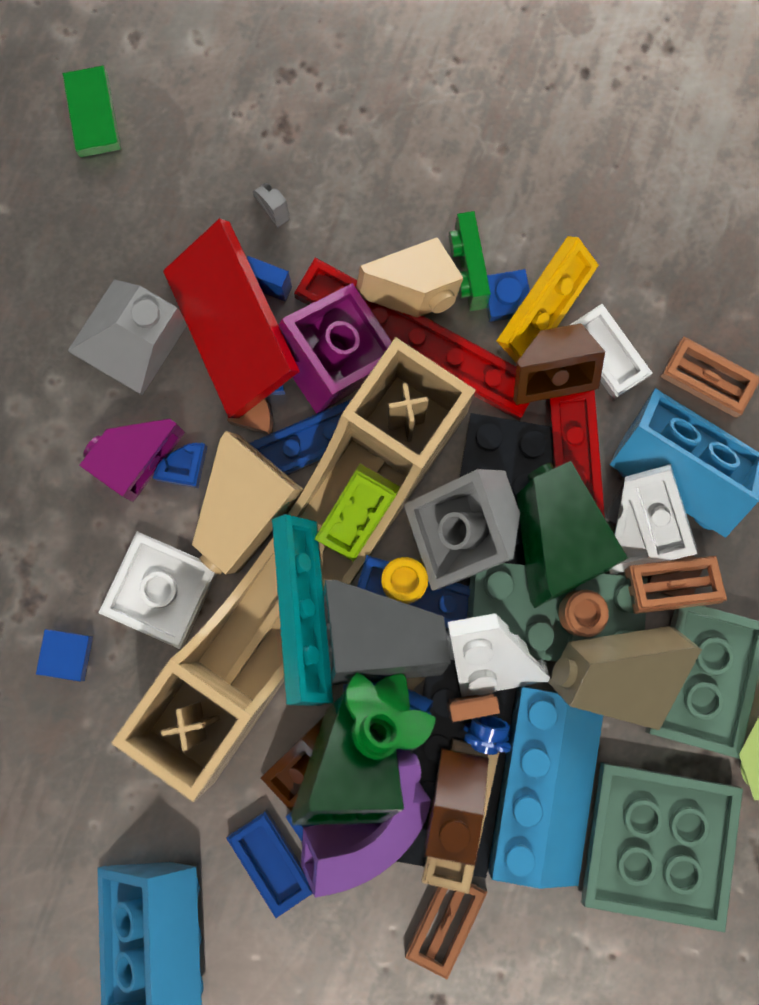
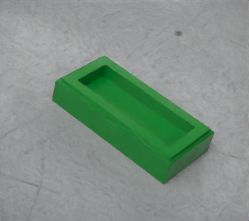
(91, 111)

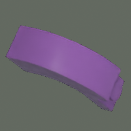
(351, 854)

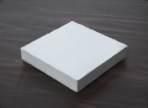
(158, 590)

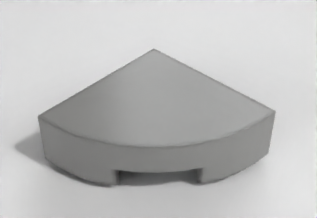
(273, 203)

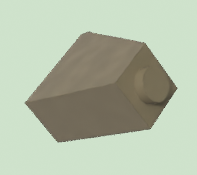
(626, 674)

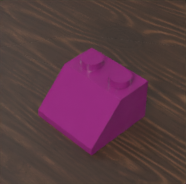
(334, 346)

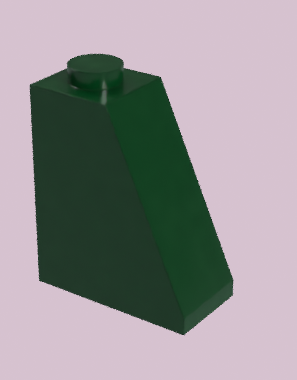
(563, 533)
(343, 782)

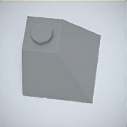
(129, 335)
(465, 526)

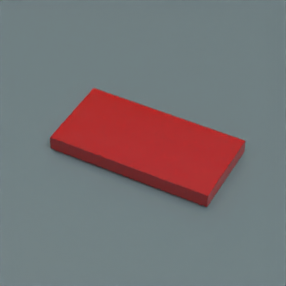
(230, 320)

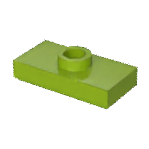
(357, 512)

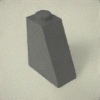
(381, 636)

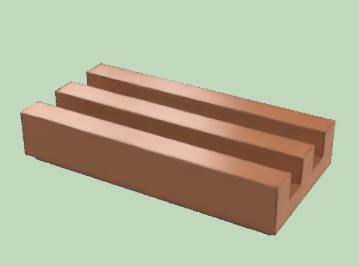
(702, 391)
(640, 590)
(427, 961)

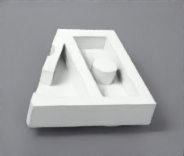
(652, 520)
(492, 657)

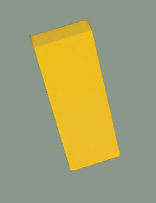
(549, 297)

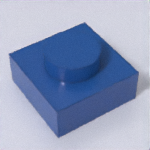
(507, 294)

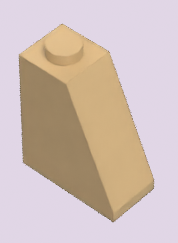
(240, 505)

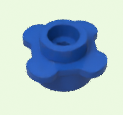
(488, 735)

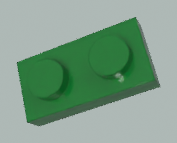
(466, 245)

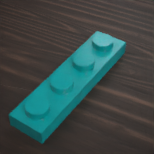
(302, 612)

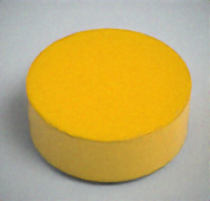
(404, 580)

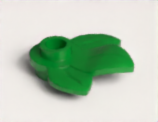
(387, 712)

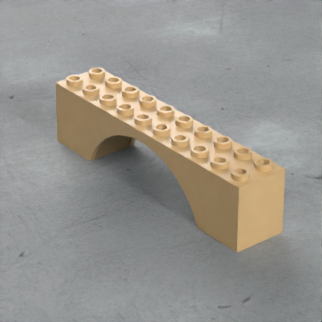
(235, 663)

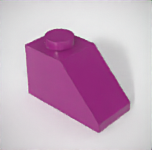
(130, 454)

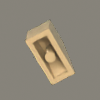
(412, 280)

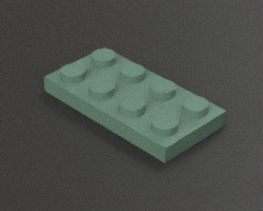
(506, 593)

